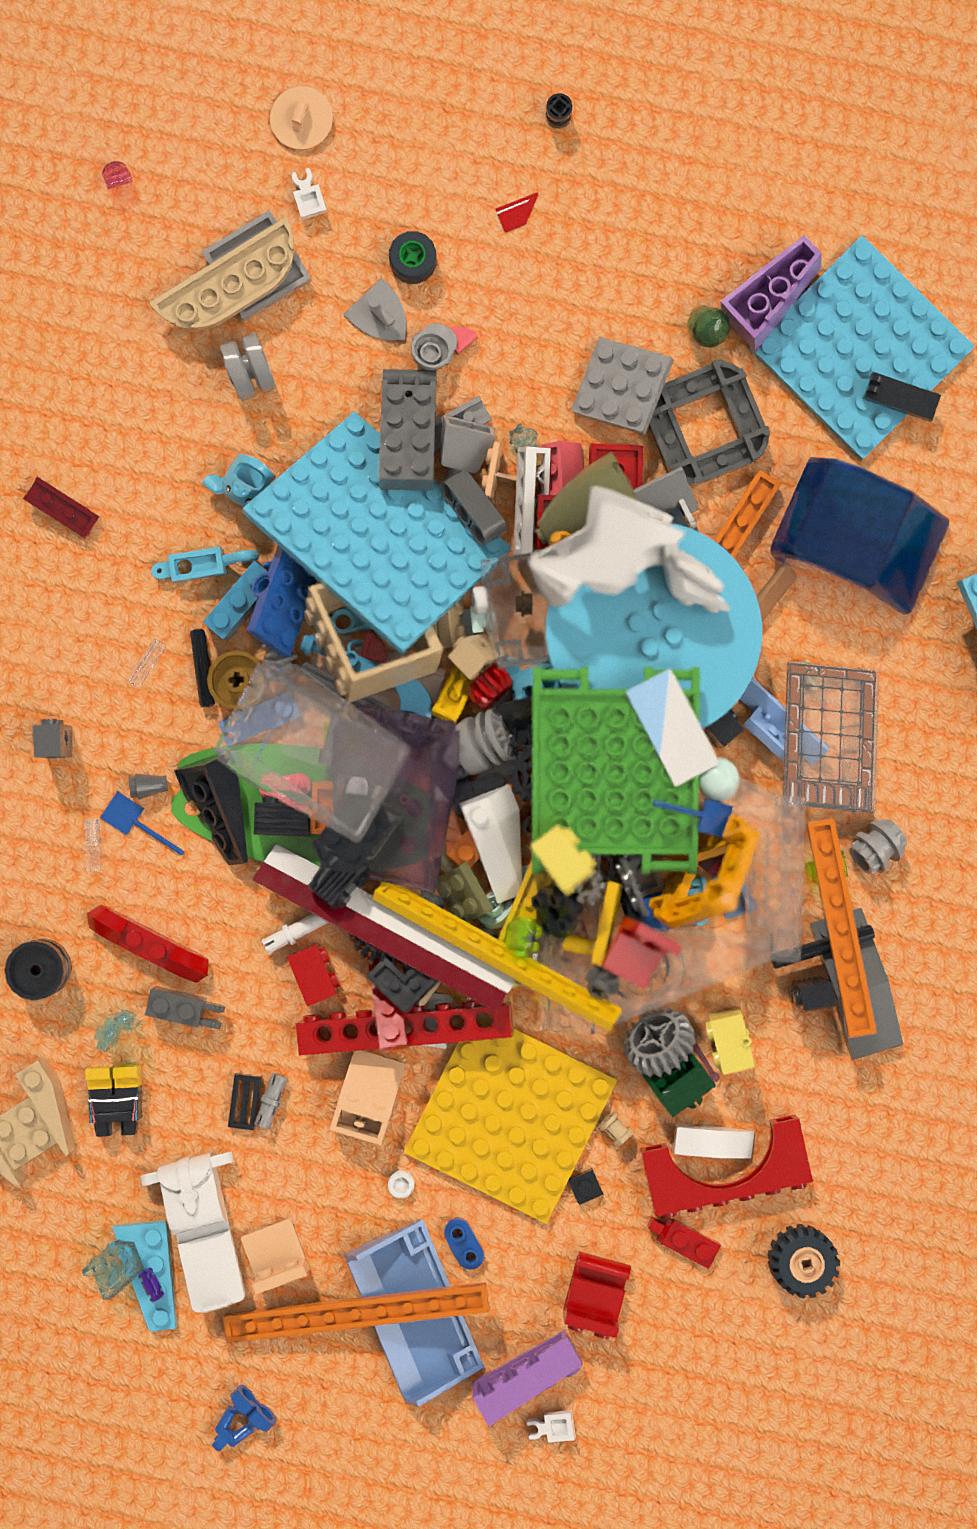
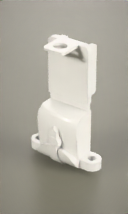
(202, 1228)

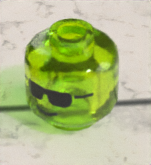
(523, 937)

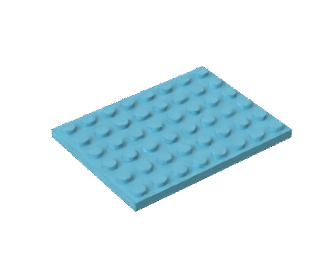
(381, 552)

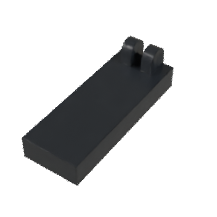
(901, 396)

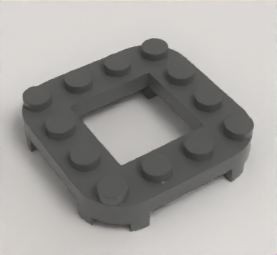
(743, 410)

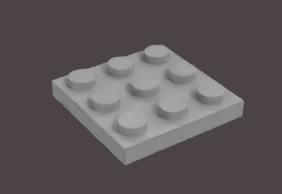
(294, 280)
(622, 385)

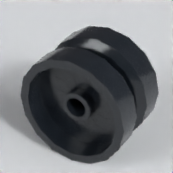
(22, 973)

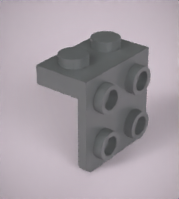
(637, 884)

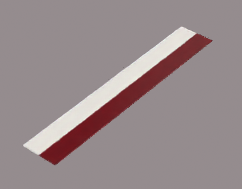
(387, 930)

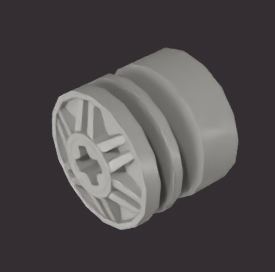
(484, 742)

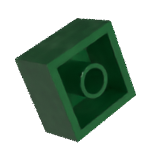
(682, 1086)

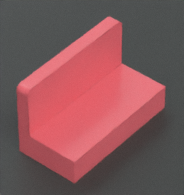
(565, 463)

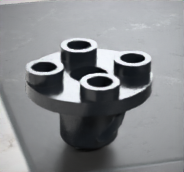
(557, 911)

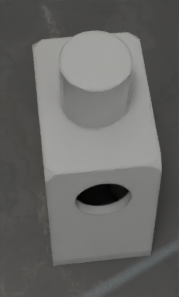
(464, 445)

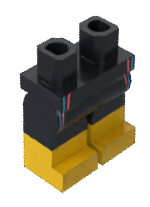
(115, 1097)

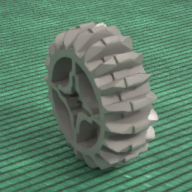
(675, 1037)

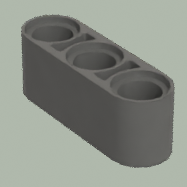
(473, 507)

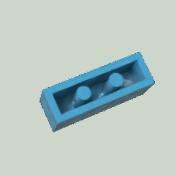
(235, 605)

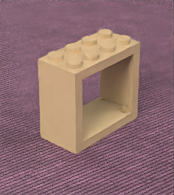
(355, 687)

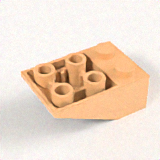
(367, 1096)

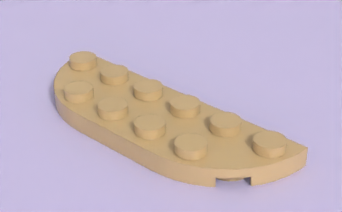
(230, 281)

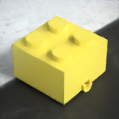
(564, 859)
(731, 1040)

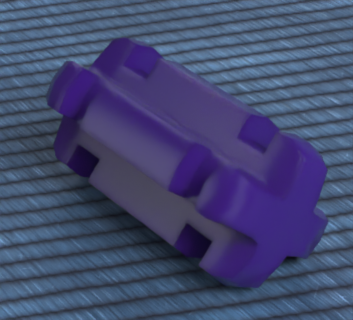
(151, 1285)

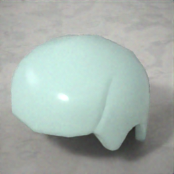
(719, 781)

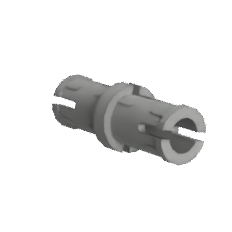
(271, 1100)

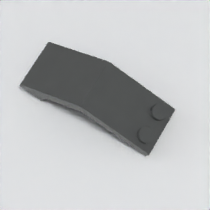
(881, 998)

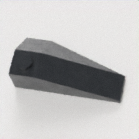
(218, 799)

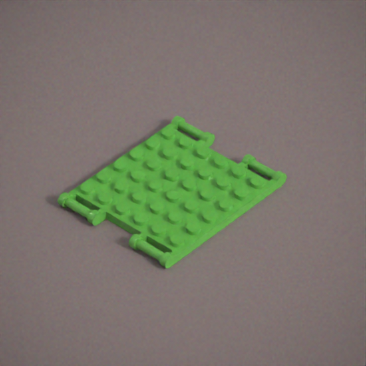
(602, 773)

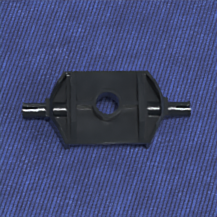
(343, 855)

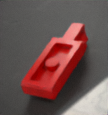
(685, 1240)

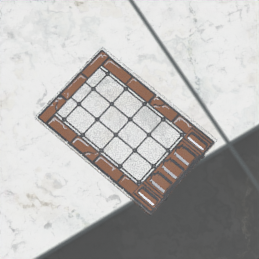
(831, 736)

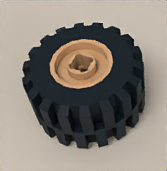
(803, 1261)

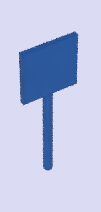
(123, 814)
(713, 817)

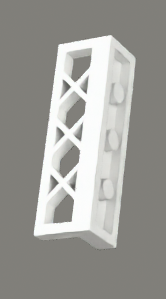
(526, 495)

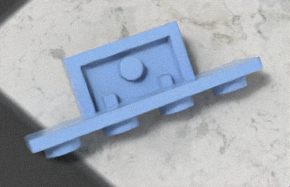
(767, 718)

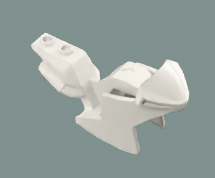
(617, 545)

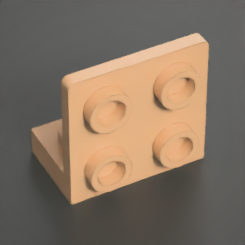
(275, 1255)

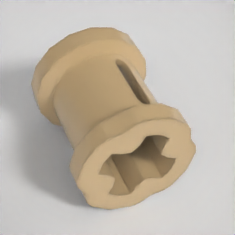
(615, 1129)

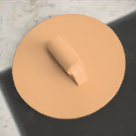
(301, 117)

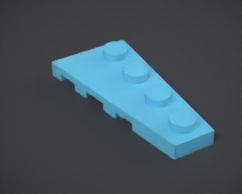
(154, 1250)

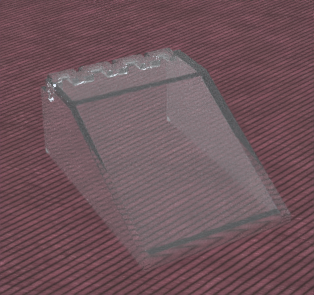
(311, 749)

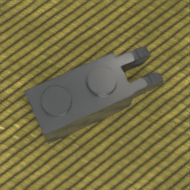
(181, 1007)

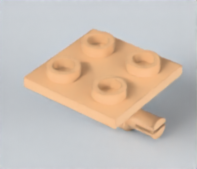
(490, 482)

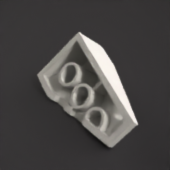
(496, 835)

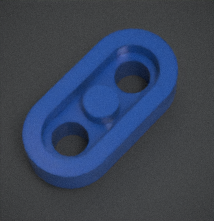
(465, 1243)

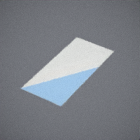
(672, 727)

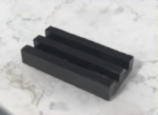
(248, 1079)

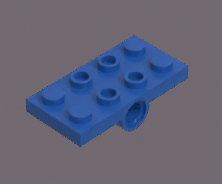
(280, 603)

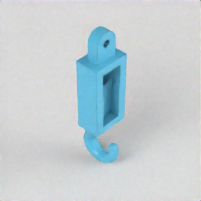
(205, 564)

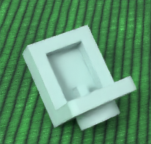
(473, 622)

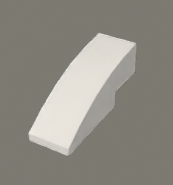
(712, 1141)

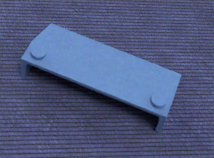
(423, 1353)

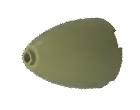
(570, 506)

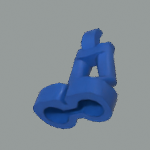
(246, 1404)

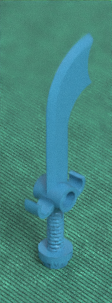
(412, 694)

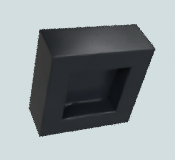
(585, 1186)

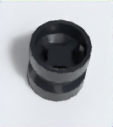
(558, 117)

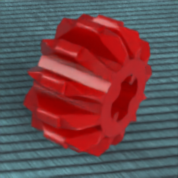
(489, 686)

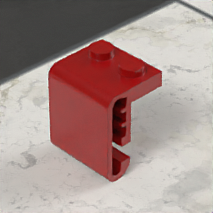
(595, 1295)

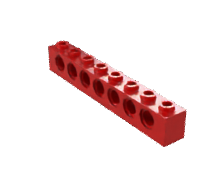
(312, 1042)

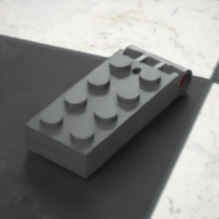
(407, 429)

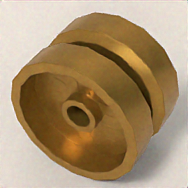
(223, 677)

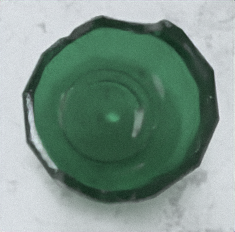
(708, 326)

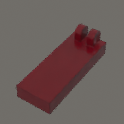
(61, 507)

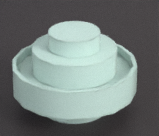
(496, 917)

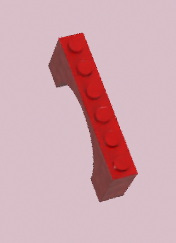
(781, 1167)

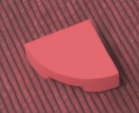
(464, 338)

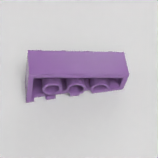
(770, 292)
(525, 1377)

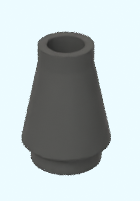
(147, 785)

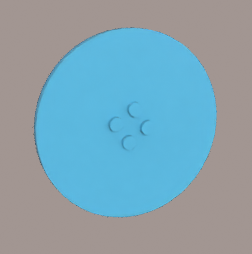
(653, 629)

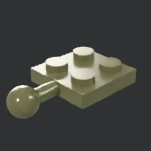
(462, 890)

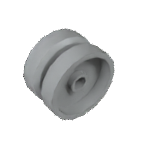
(246, 367)

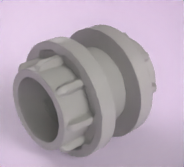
(881, 843)

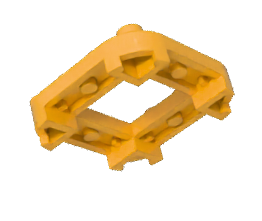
(678, 909)

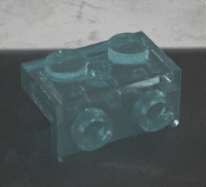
(109, 1033)
(115, 1267)

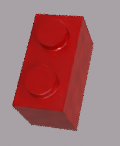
(313, 974)

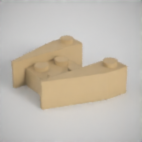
(34, 1122)

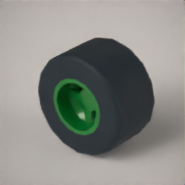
(407, 249)

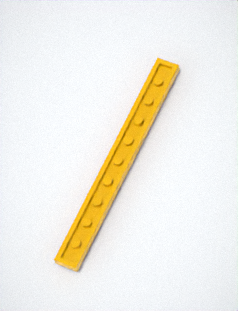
(497, 955)

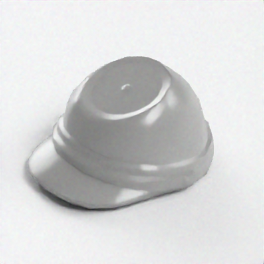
(433, 346)

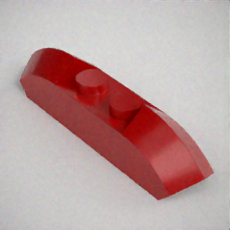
(148, 943)

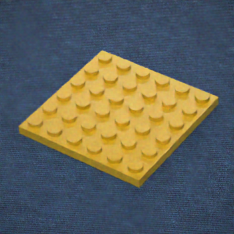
(511, 1119)

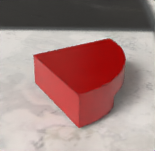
(373, 649)

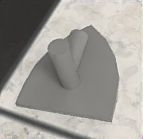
(379, 313)

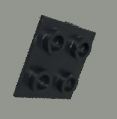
(519, 720)

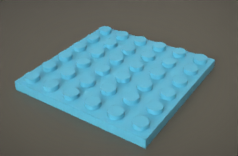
(858, 323)

